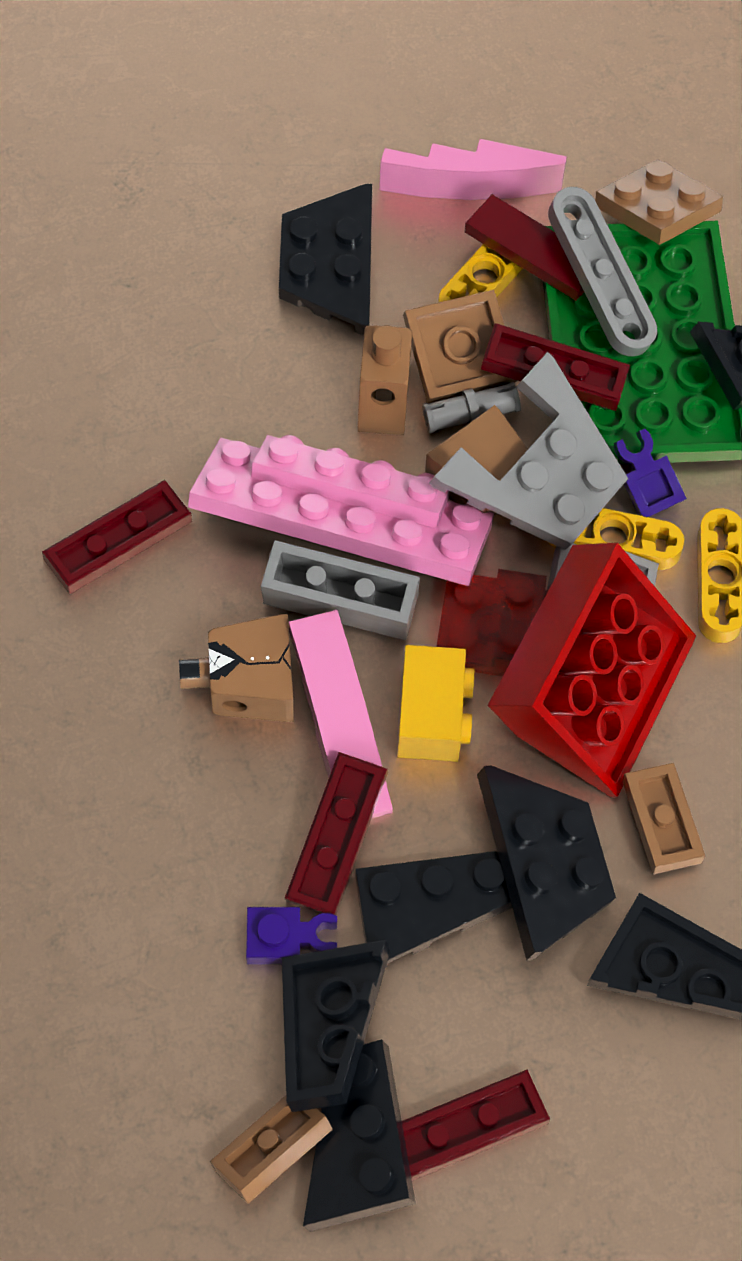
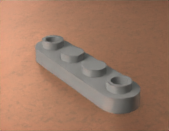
(602, 271)

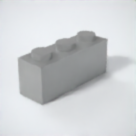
(322, 582)

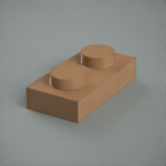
(663, 818)
(269, 1148)

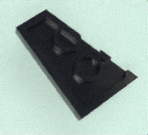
(671, 962)
(364, 1159)

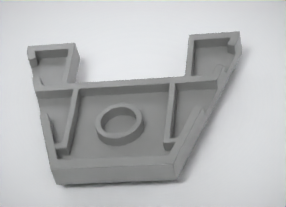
(558, 480)

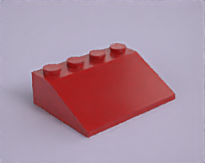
(594, 666)

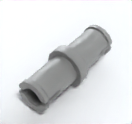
(469, 406)

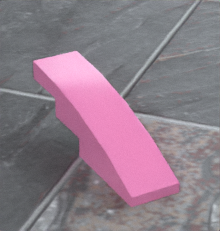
(469, 175)
(335, 694)

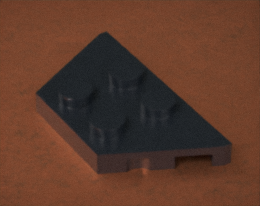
(329, 256)
(546, 857)

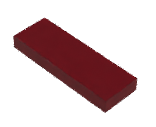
(524, 243)
(590, 375)
(117, 537)
(336, 834)
(473, 1124)

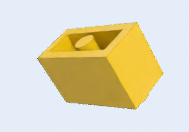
(433, 703)

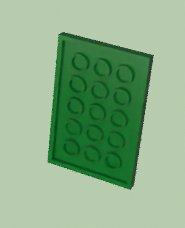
(669, 384)

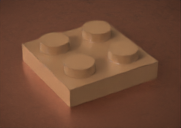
(659, 201)
(452, 343)

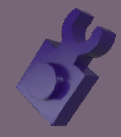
(651, 483)
(279, 934)

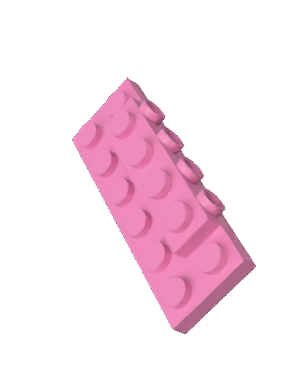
(343, 505)

